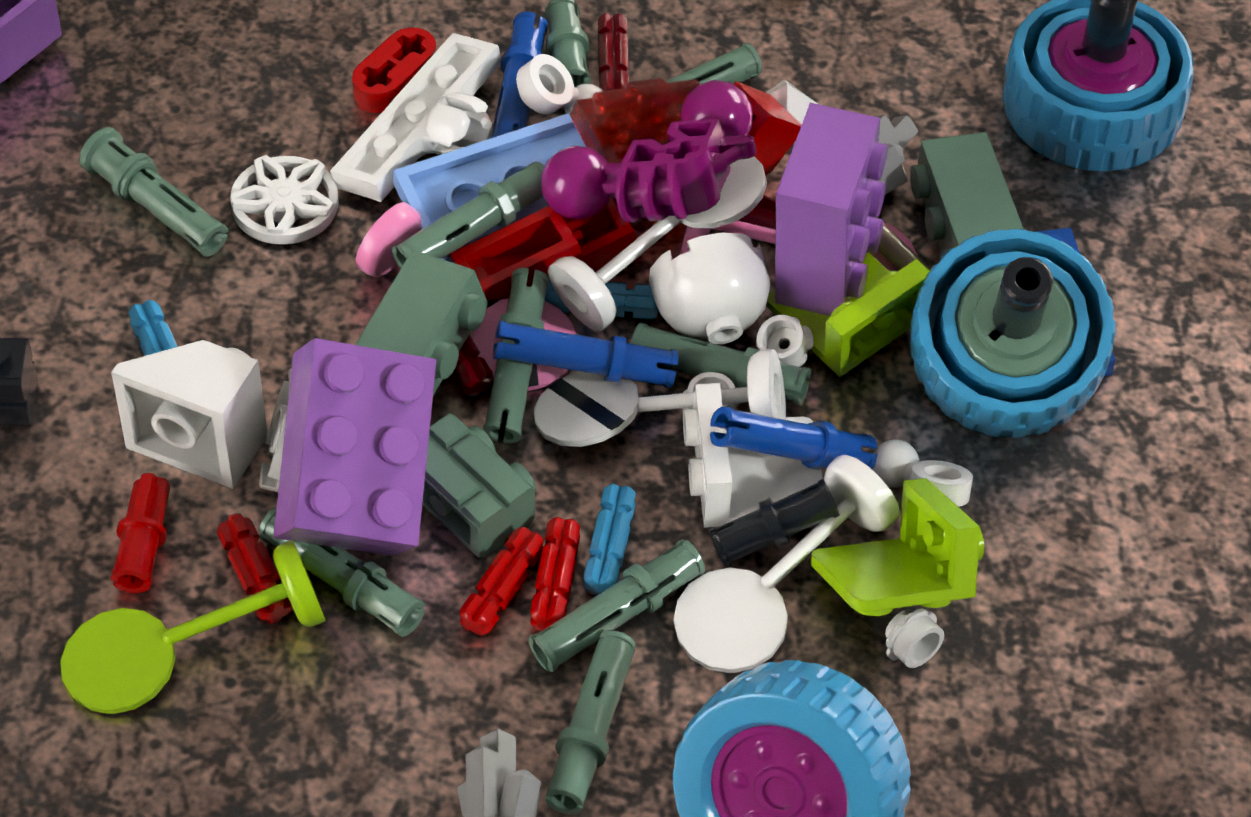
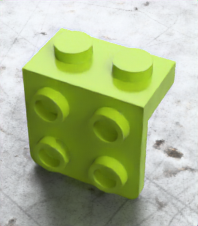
(923, 567)

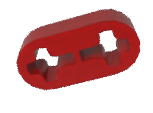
(389, 66)

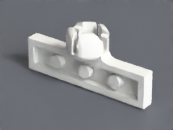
(426, 117)

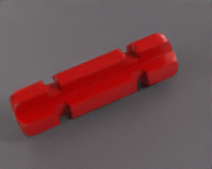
(252, 563)
(555, 572)
(501, 581)

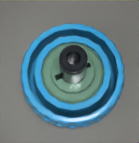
(1012, 333)

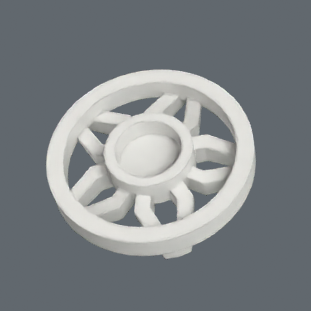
(284, 199)

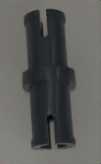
(774, 522)

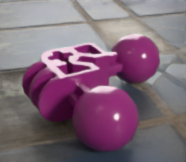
(655, 177)

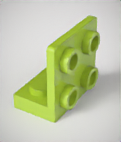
(865, 323)

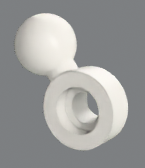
(548, 86)
(900, 462)

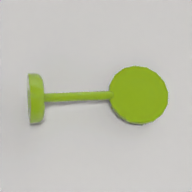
(129, 654)

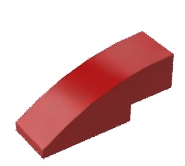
(539, 242)

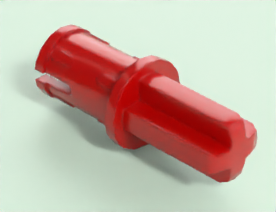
(141, 534)

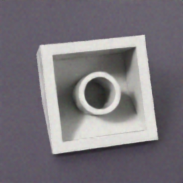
(194, 409)

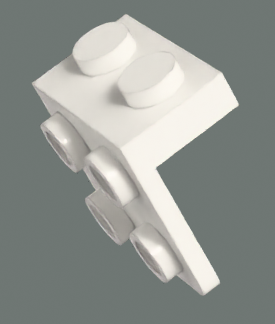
(733, 478)

